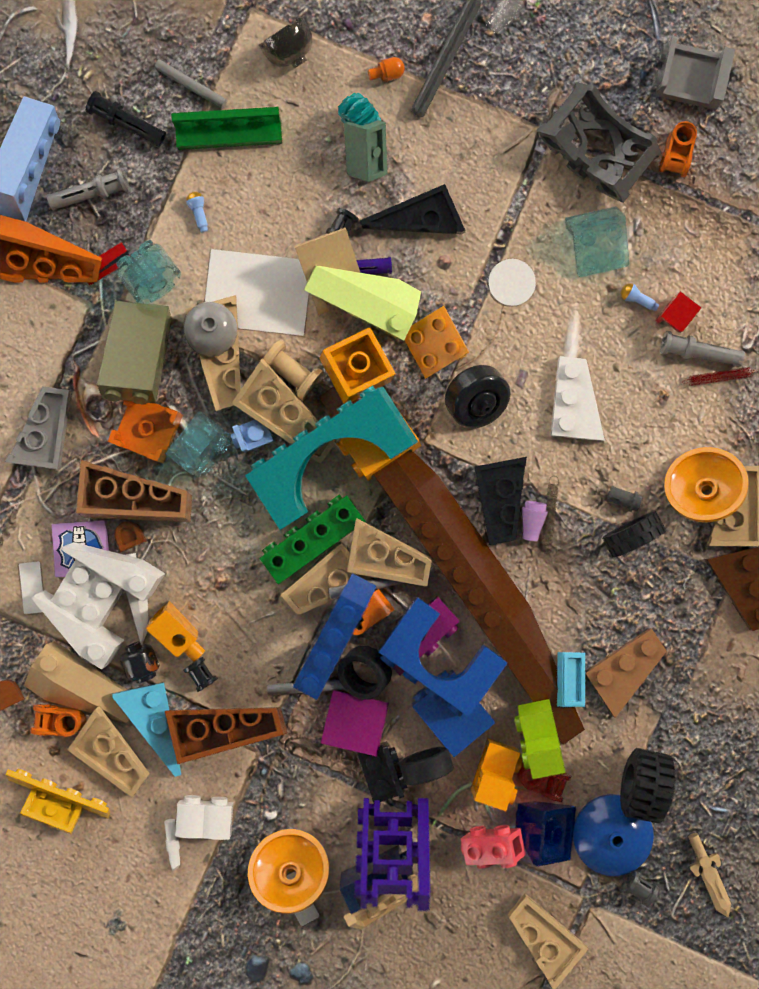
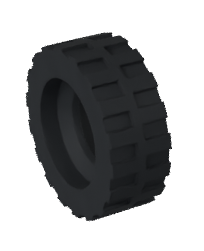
(634, 534)

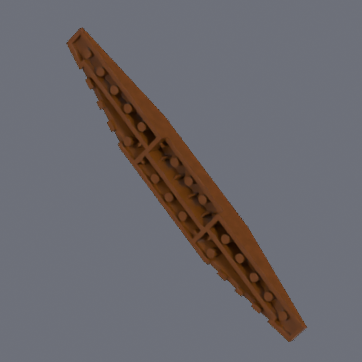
(473, 575)

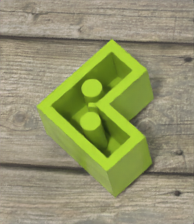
(541, 743)

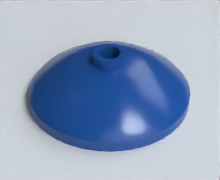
(594, 834)

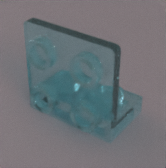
(599, 241)

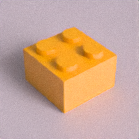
(357, 365)

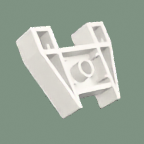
(90, 595)

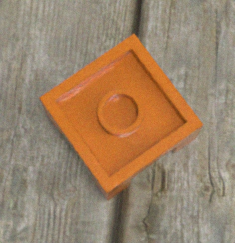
(147, 430)

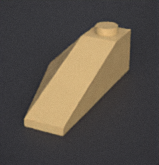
(72, 682)

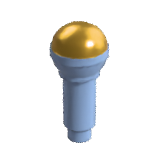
(195, 202)
(632, 294)

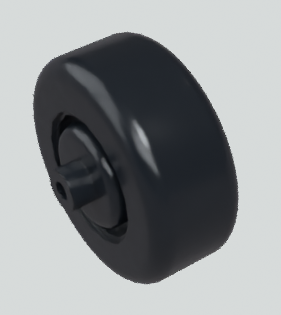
(477, 396)

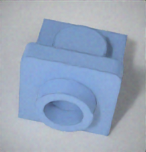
(251, 436)

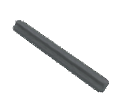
(445, 57)

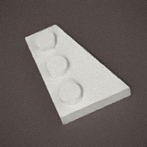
(574, 402)

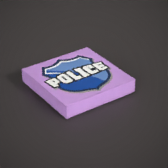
(86, 533)

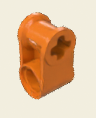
(678, 154)
(376, 610)
(52, 720)

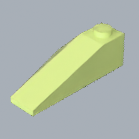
(374, 299)

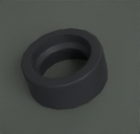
(353, 683)
(426, 766)

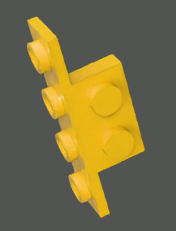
(52, 805)

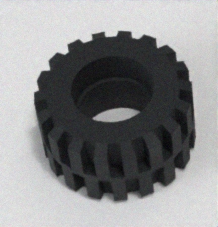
(647, 785)

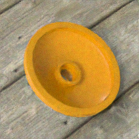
(706, 470)
(279, 855)

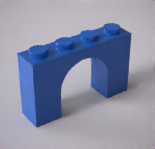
(334, 636)
(460, 691)

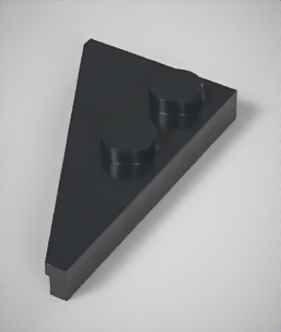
(423, 213)

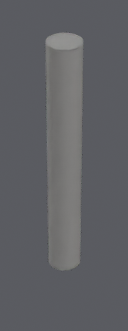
(190, 84)
(287, 688)

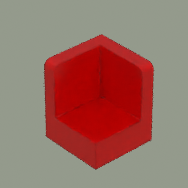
(679, 312)

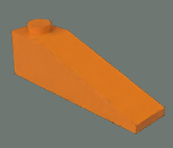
(39, 255)

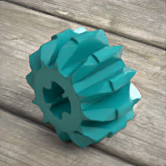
(357, 110)

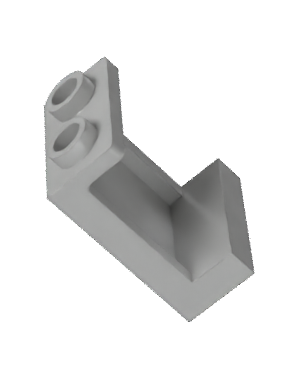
(693, 74)

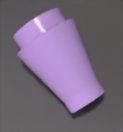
(533, 519)

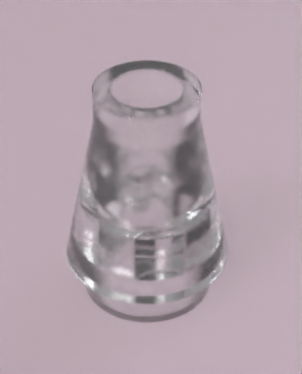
(504, 14)

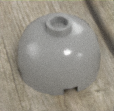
(210, 329)

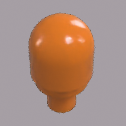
(387, 69)

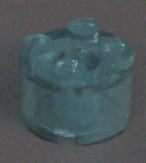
(148, 272)

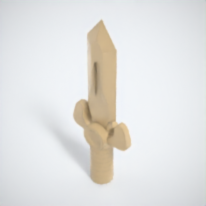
(710, 875)

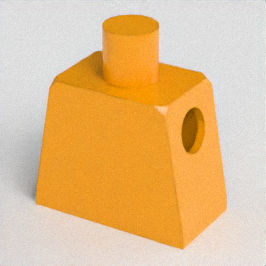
(169, 622)

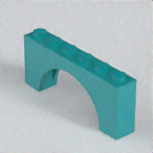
(280, 478)

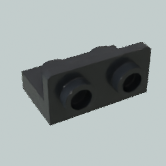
(382, 773)

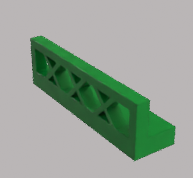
(227, 128)

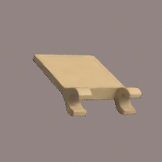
(329, 251)

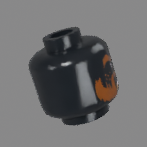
(139, 662)

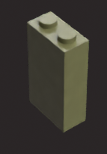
(134, 352)

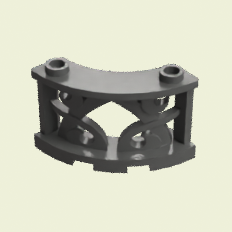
(560, 141)

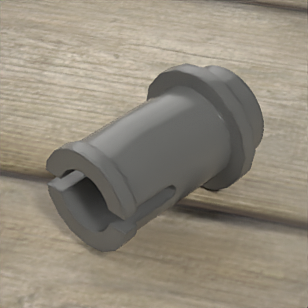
(624, 498)

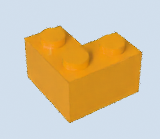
(494, 775)

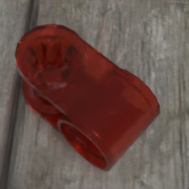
(550, 786)

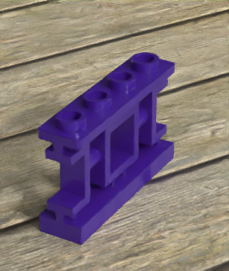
(416, 853)

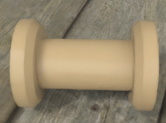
(292, 370)

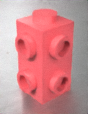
(493, 846)

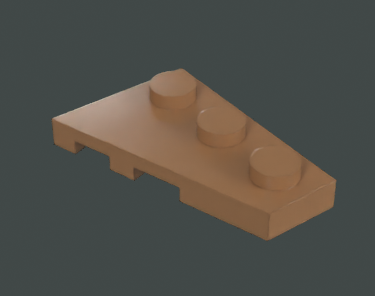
(625, 669)

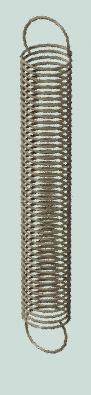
(549, 516)

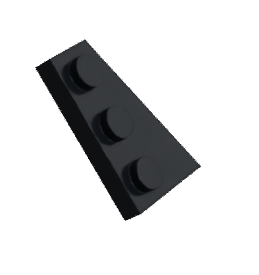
(500, 497)

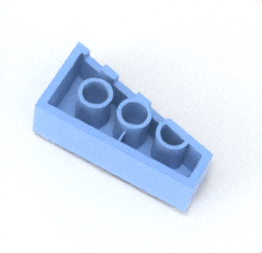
(25, 155)

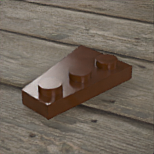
(739, 577)

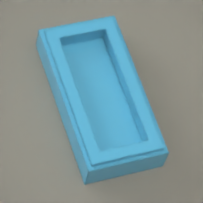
(571, 679)

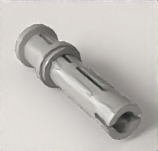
(104, 186)
(690, 348)

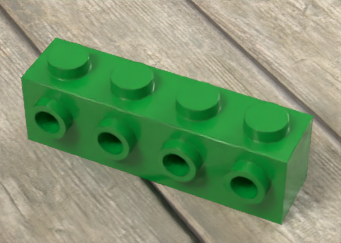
(311, 540)

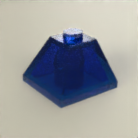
(546, 831)

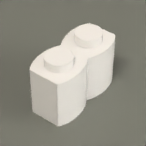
(204, 818)

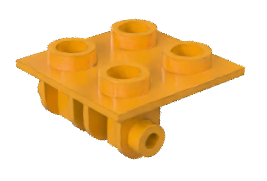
(435, 342)

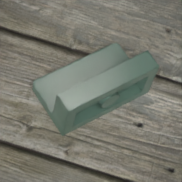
(366, 150)

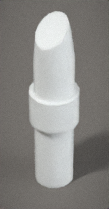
(172, 843)

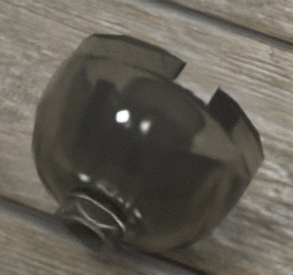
(289, 44)

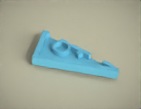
(146, 710)

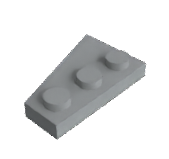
(44, 432)

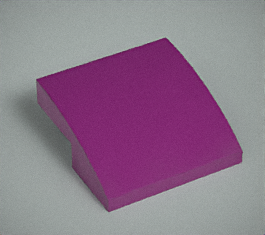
(354, 723)

